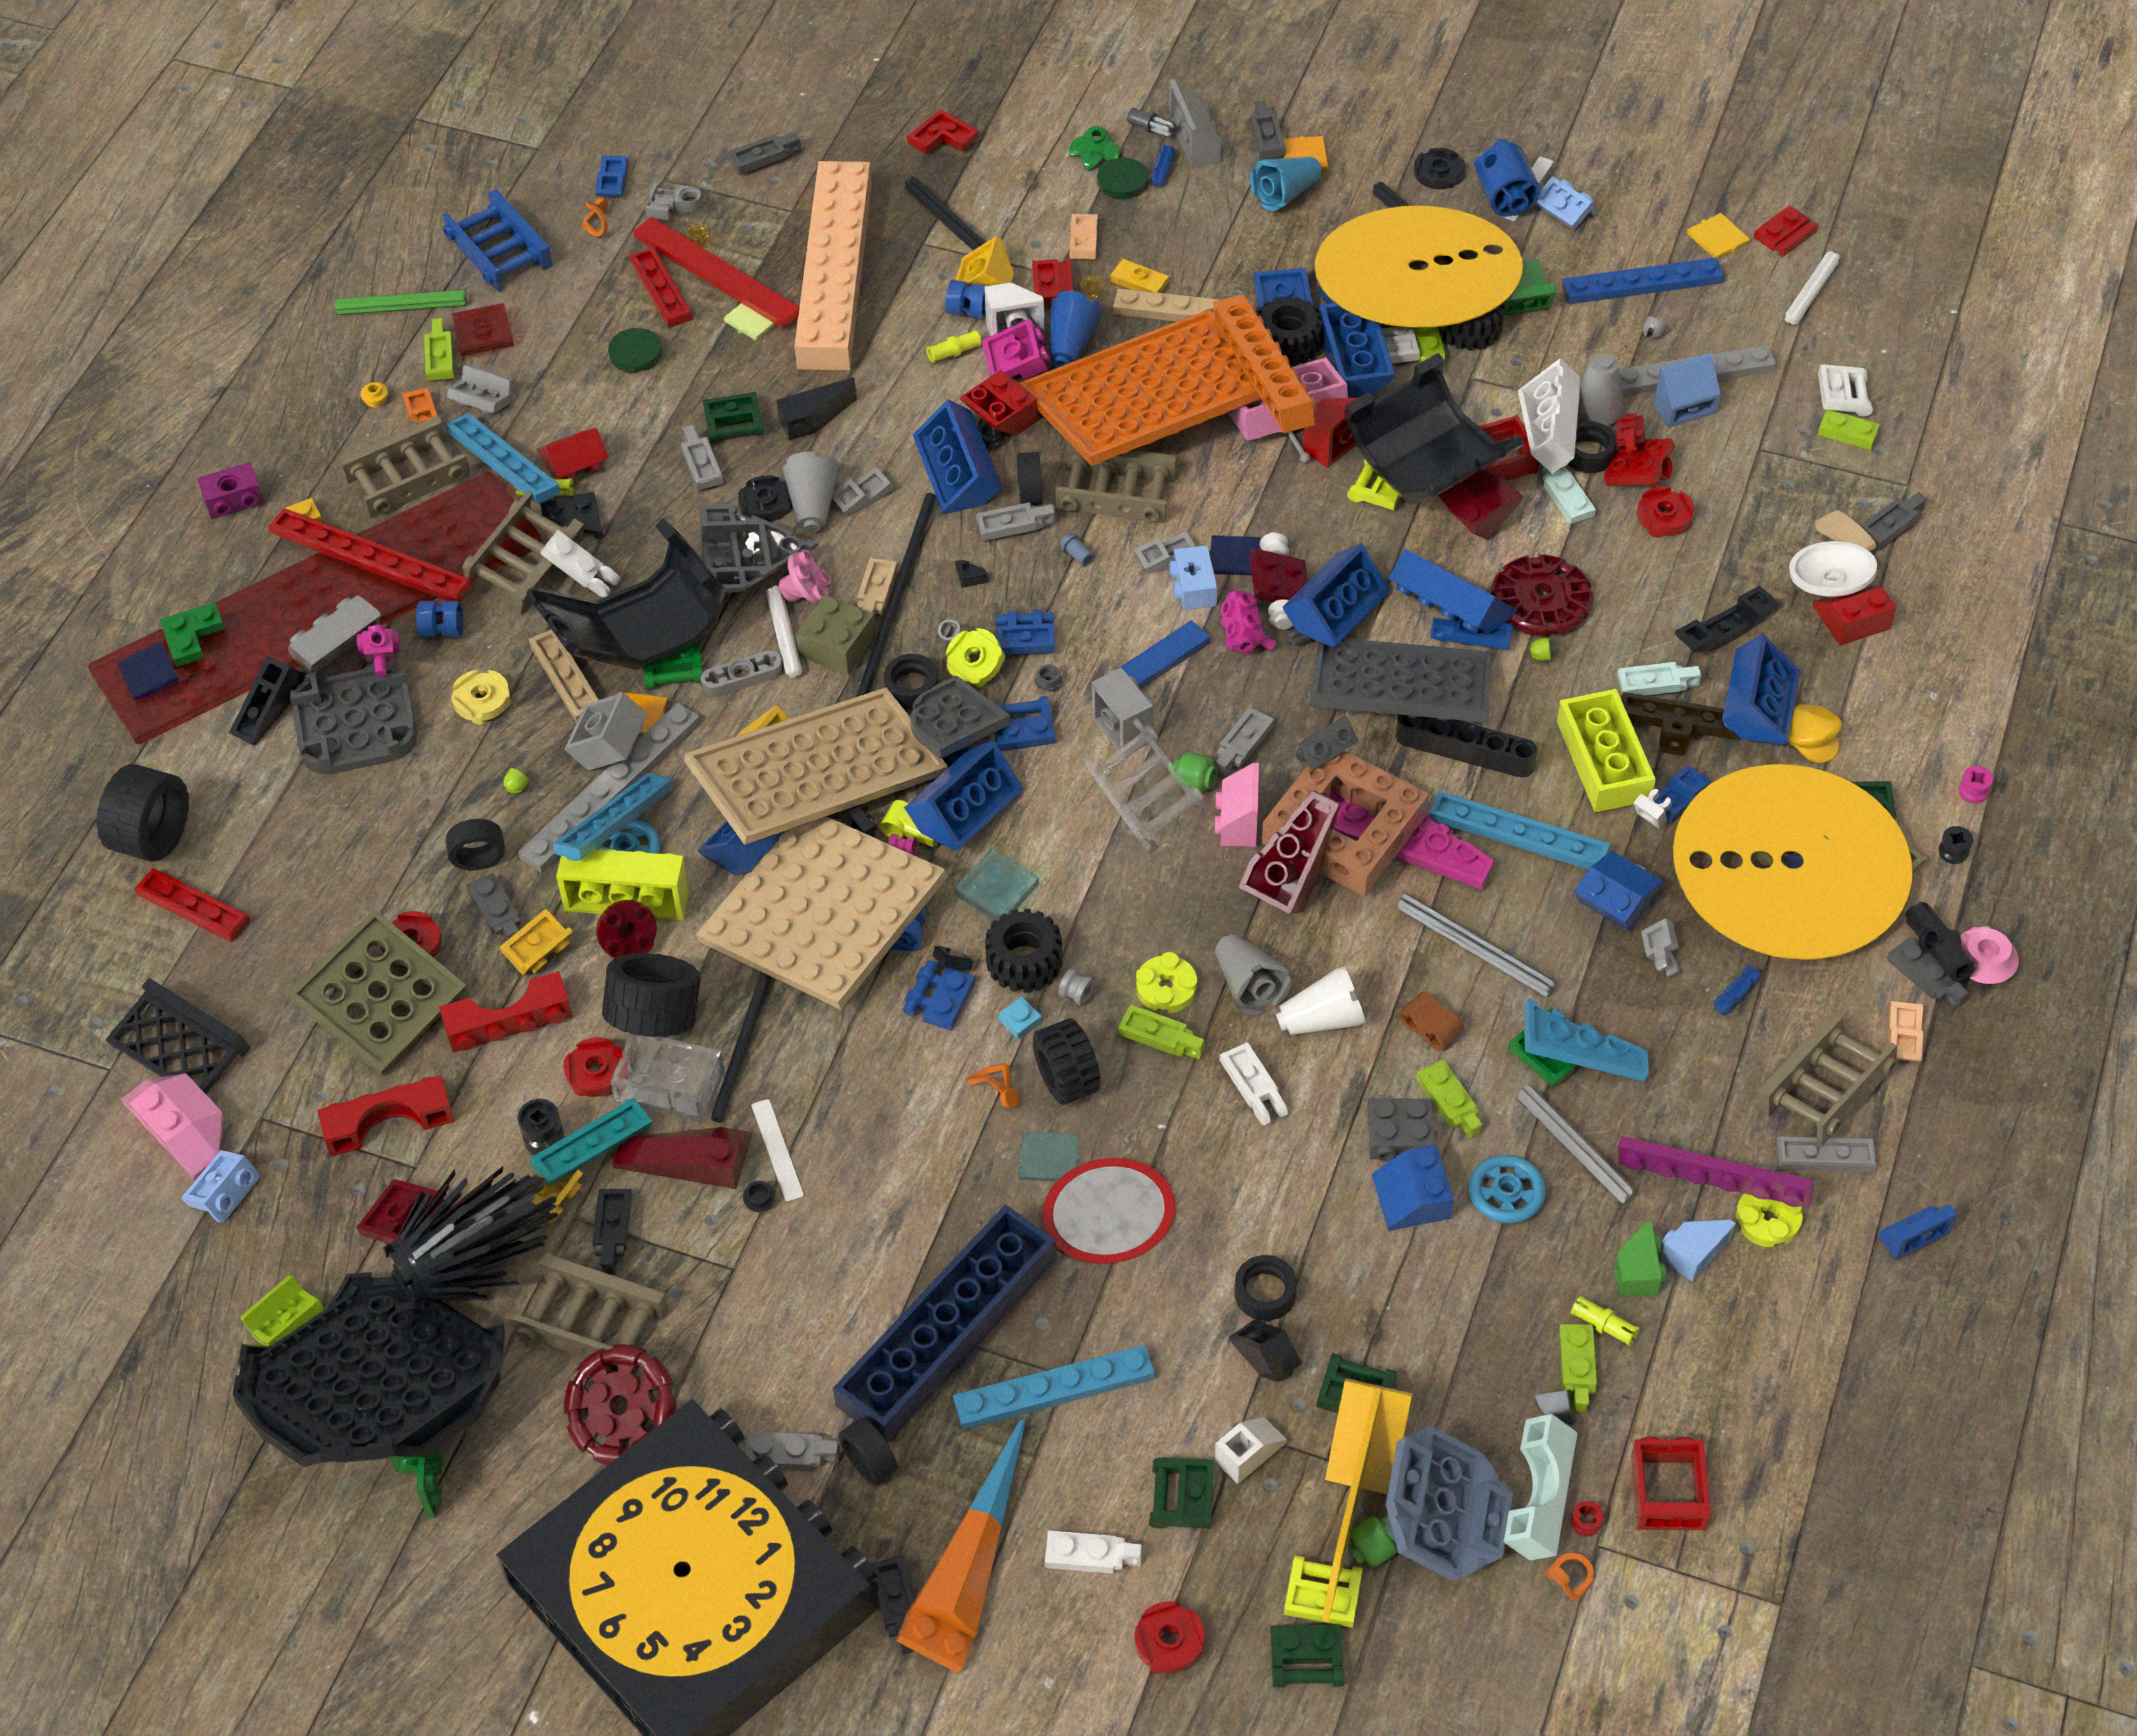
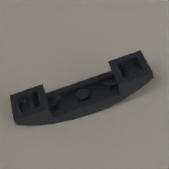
(1729, 624)

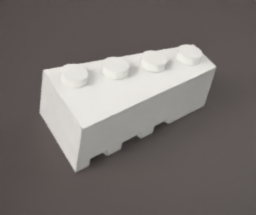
(1551, 414)

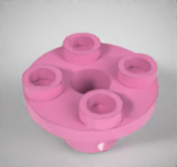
(804, 579)

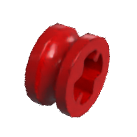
(1588, 1508)

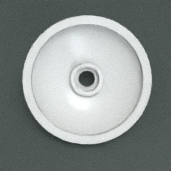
(1833, 569)

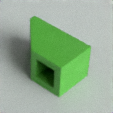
(1638, 1265)

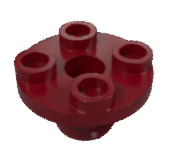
(626, 928)

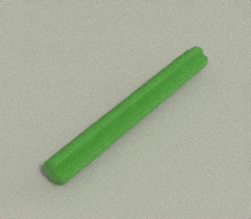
(400, 302)

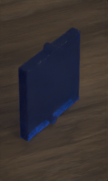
(1231, 554)
(147, 671)

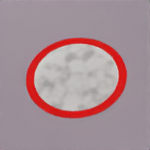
(1109, 1210)

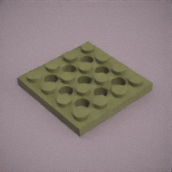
(378, 1011)

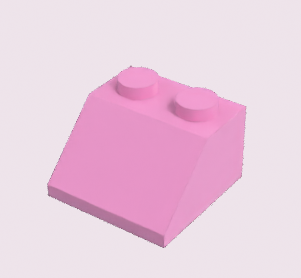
(1238, 808)

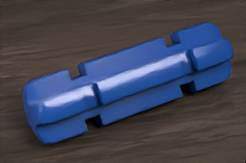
(1162, 165)
(1737, 990)

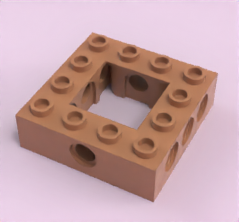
(1392, 801)

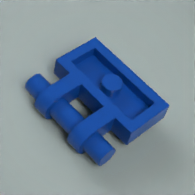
(1026, 632)
(947, 1000)

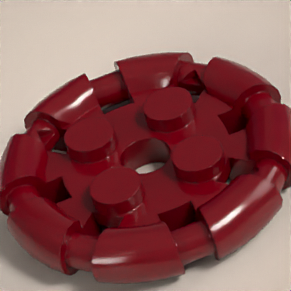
(1537, 575)
(603, 1395)

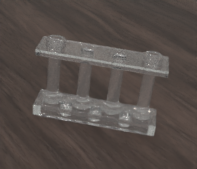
(1117, 789)

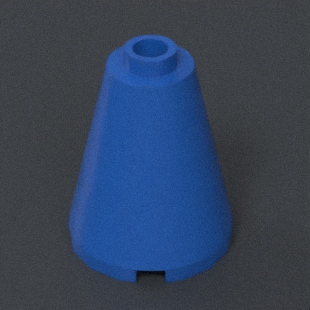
(1071, 325)

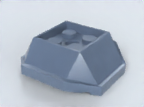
(1446, 1504)

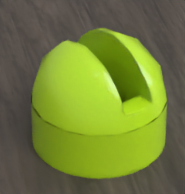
(1541, 649)
(515, 781)

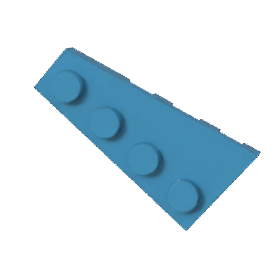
(1581, 1045)

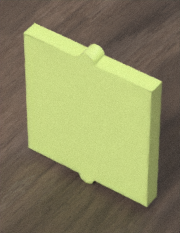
(748, 322)

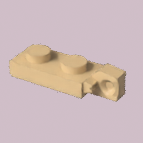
(876, 585)

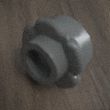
(1048, 677)

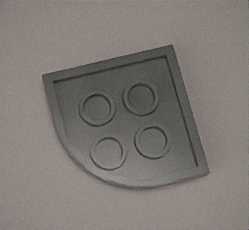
(954, 717)

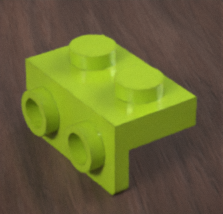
(281, 1312)

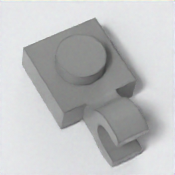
(1659, 943)

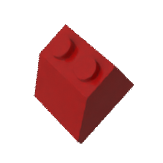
(1330, 435)
(574, 453)
(1857, 614)

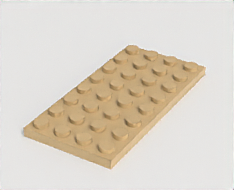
(813, 765)

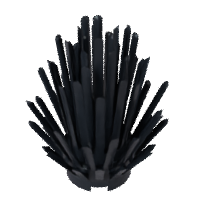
(443, 1250)

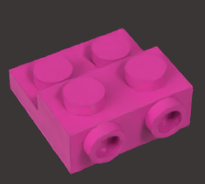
(1017, 351)

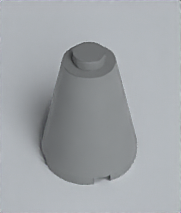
(1601, 392)
(810, 487)
(1251, 975)

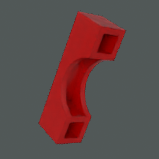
(473, 1025)
(348, 1122)

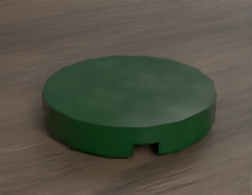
(1122, 178)
(635, 350)

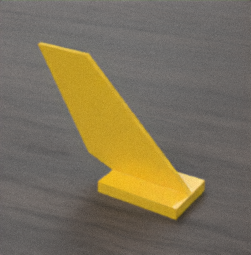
(1363, 1454)

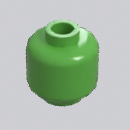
(1197, 770)
(1371, 1542)

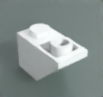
(1247, 1447)

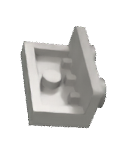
(482, 389)

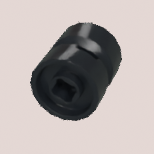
(540, 1125)

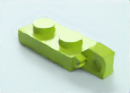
(1428, 342)
(438, 352)
(1160, 1032)
(1450, 1098)
(1578, 1363)

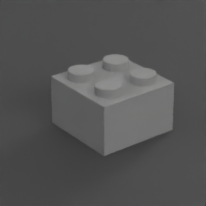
(1117, 703)
(606, 731)

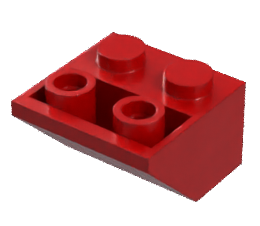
(1003, 403)

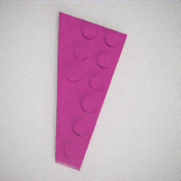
(1428, 847)

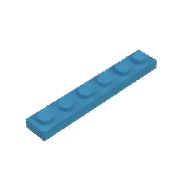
(502, 458)
(613, 816)
(1517, 830)
(1053, 1387)

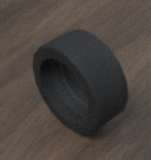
(1598, 433)
(1029, 478)
(909, 664)
(475, 831)
(1260, 1309)
(868, 1451)

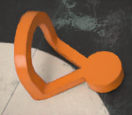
(599, 208)
(1009, 1096)
(1557, 1574)

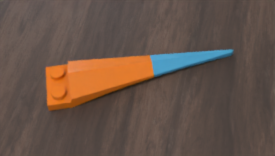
(952, 1599)

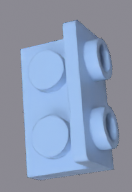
(1565, 203)
(222, 1185)

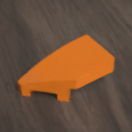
(419, 405)

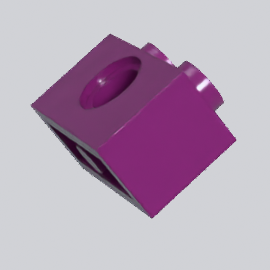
(230, 490)

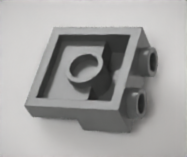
(1398, 1126)

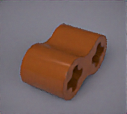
(1431, 1021)

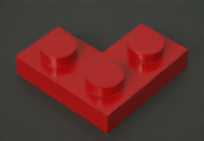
(942, 128)

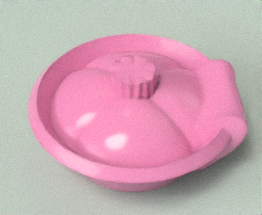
(1992, 953)

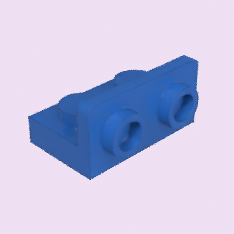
(1918, 1230)

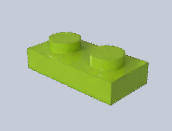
(1848, 429)

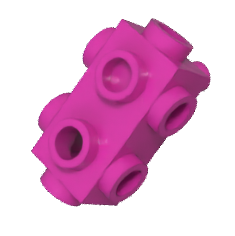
(1243, 623)
(379, 645)

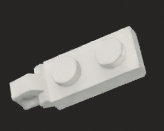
(1089, 1552)

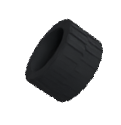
(142, 812)
(651, 994)

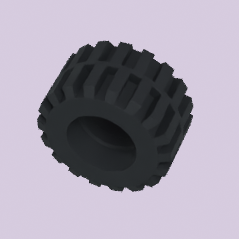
(1294, 326)
(1475, 332)
(1024, 970)
(1066, 1061)

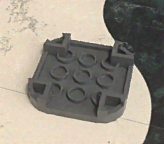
(353, 719)

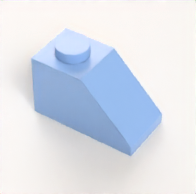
(1695, 1245)

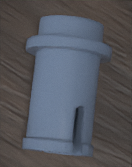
(1071, 544)

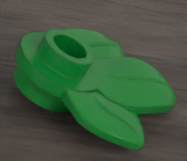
(1092, 149)

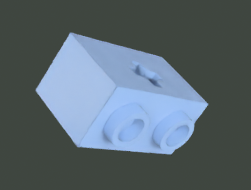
(1194, 577)

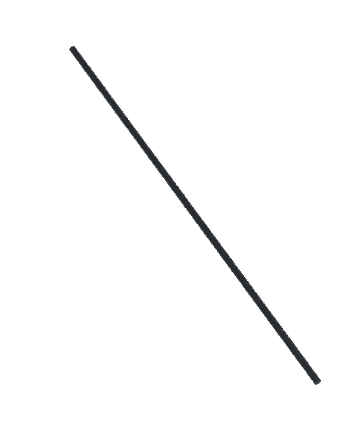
(864, 688)

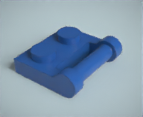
(1029, 730)

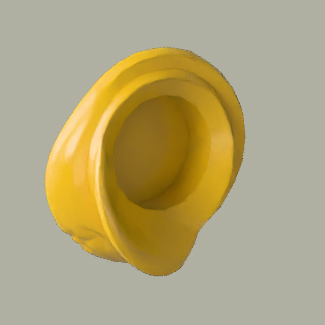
(1815, 732)

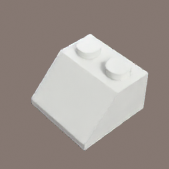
(1011, 305)

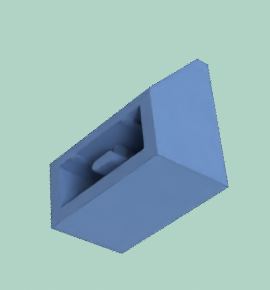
(1687, 390)

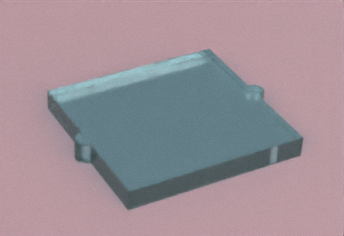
(1047, 1155)

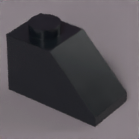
(1267, 1350)

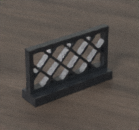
(186, 1015)

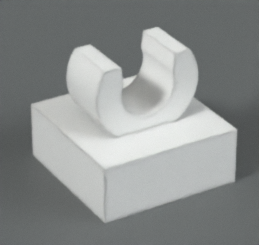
(1652, 811)

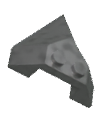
(744, 548)

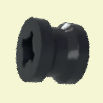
(1957, 852)

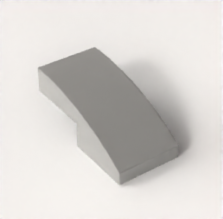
(858, 495)
(1156, 555)

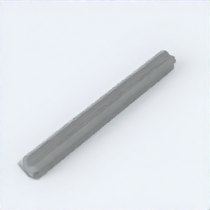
(1576, 1144)

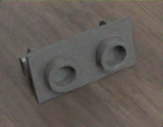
(1327, 743)

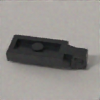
(611, 1226)
(893, 1595)

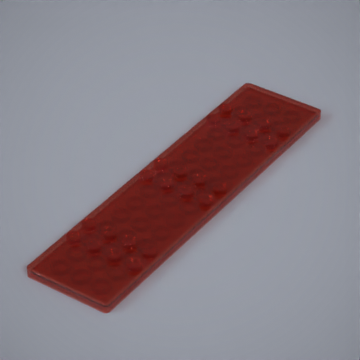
(273, 610)

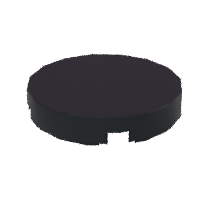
(1439, 168)
(765, 498)

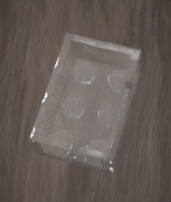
(668, 1076)

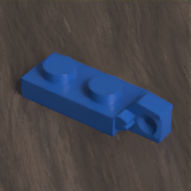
(1454, 631)

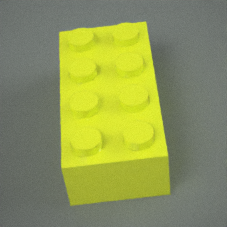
(1605, 749)
(620, 875)

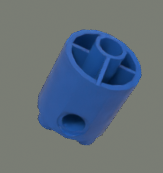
(1507, 179)

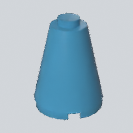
(1283, 179)

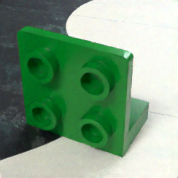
(1531, 292)
(426, 1471)

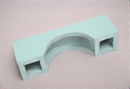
(1549, 1452)

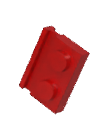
(1785, 231)
(1051, 278)

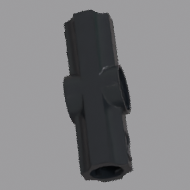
(1940, 941)

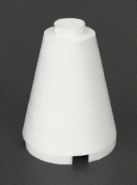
(1322, 1006)

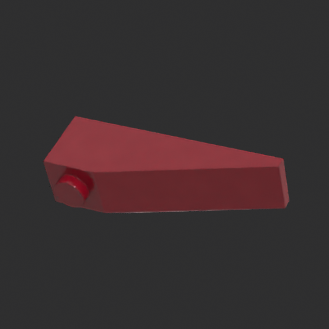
(1482, 502)
(1292, 858)
(698, 1155)

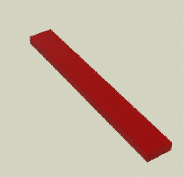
(717, 272)
(370, 556)

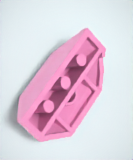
(180, 1119)

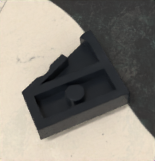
(578, 507)

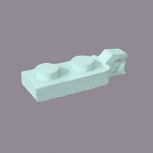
(1567, 495)
(1657, 678)

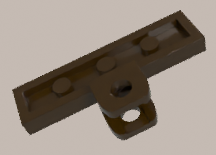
(1676, 720)

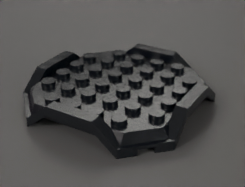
(370, 1377)

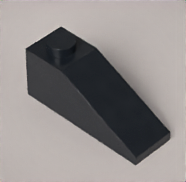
(812, 409)
(266, 700)

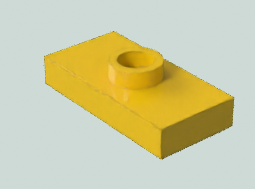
(1138, 277)

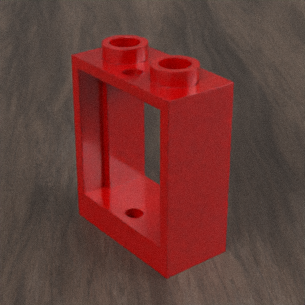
(1516, 466)
(1666, 1514)

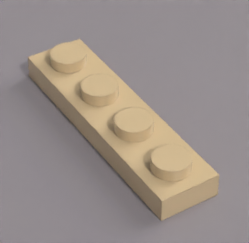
(1159, 305)
(563, 672)

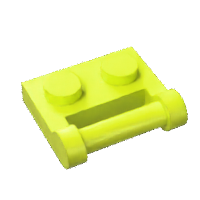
(1380, 494)
(1307, 1598)

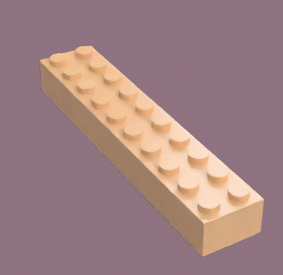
(833, 266)

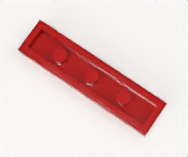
(661, 287)
(192, 904)

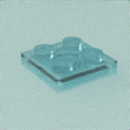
(996, 885)

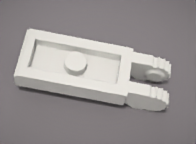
(579, 564)
(1253, 1081)

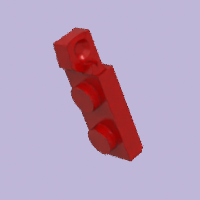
(1630, 431)

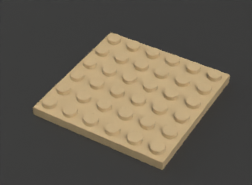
(822, 908)

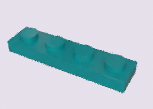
(590, 1142)

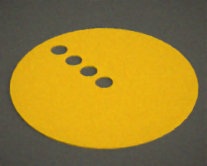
(1369, 273)
(1826, 907)

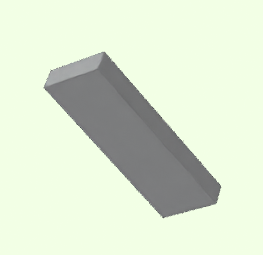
(1833, 1155)

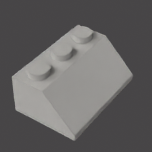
(1194, 127)
(333, 634)

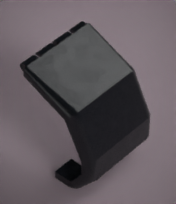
(1421, 436)
(644, 620)

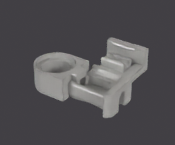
(665, 199)

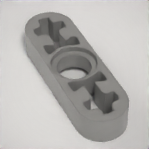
(735, 683)

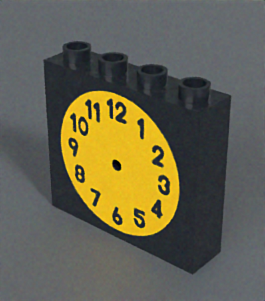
(689, 1579)

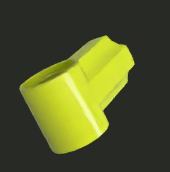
(899, 822)

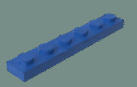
(1642, 280)

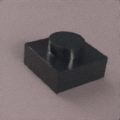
(861, 822)

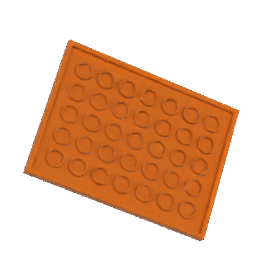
(1143, 389)

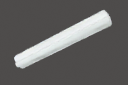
(1812, 288)
(784, 632)

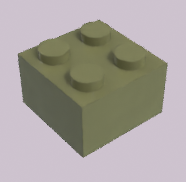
(836, 634)

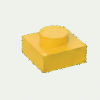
(307, 509)

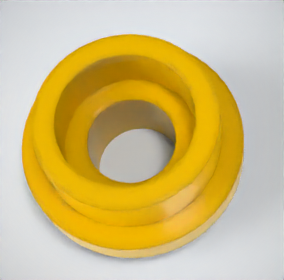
(374, 394)

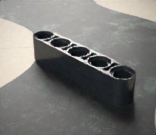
(1468, 744)

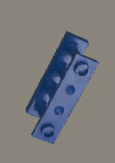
(511, 223)

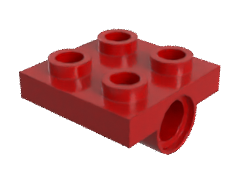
(1642, 466)

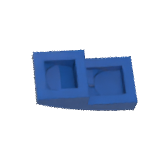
(612, 176)
(1682, 790)

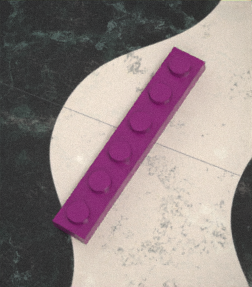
(1715, 1172)

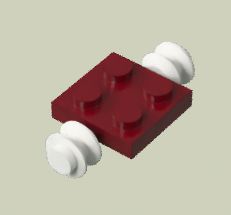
(1276, 576)

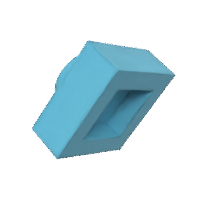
(1020, 1018)

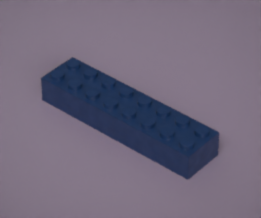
(945, 1322)

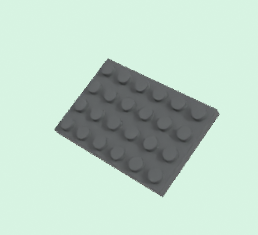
(1403, 680)

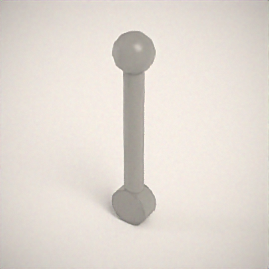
(1304, 456)

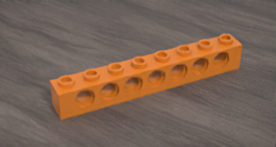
(1264, 363)

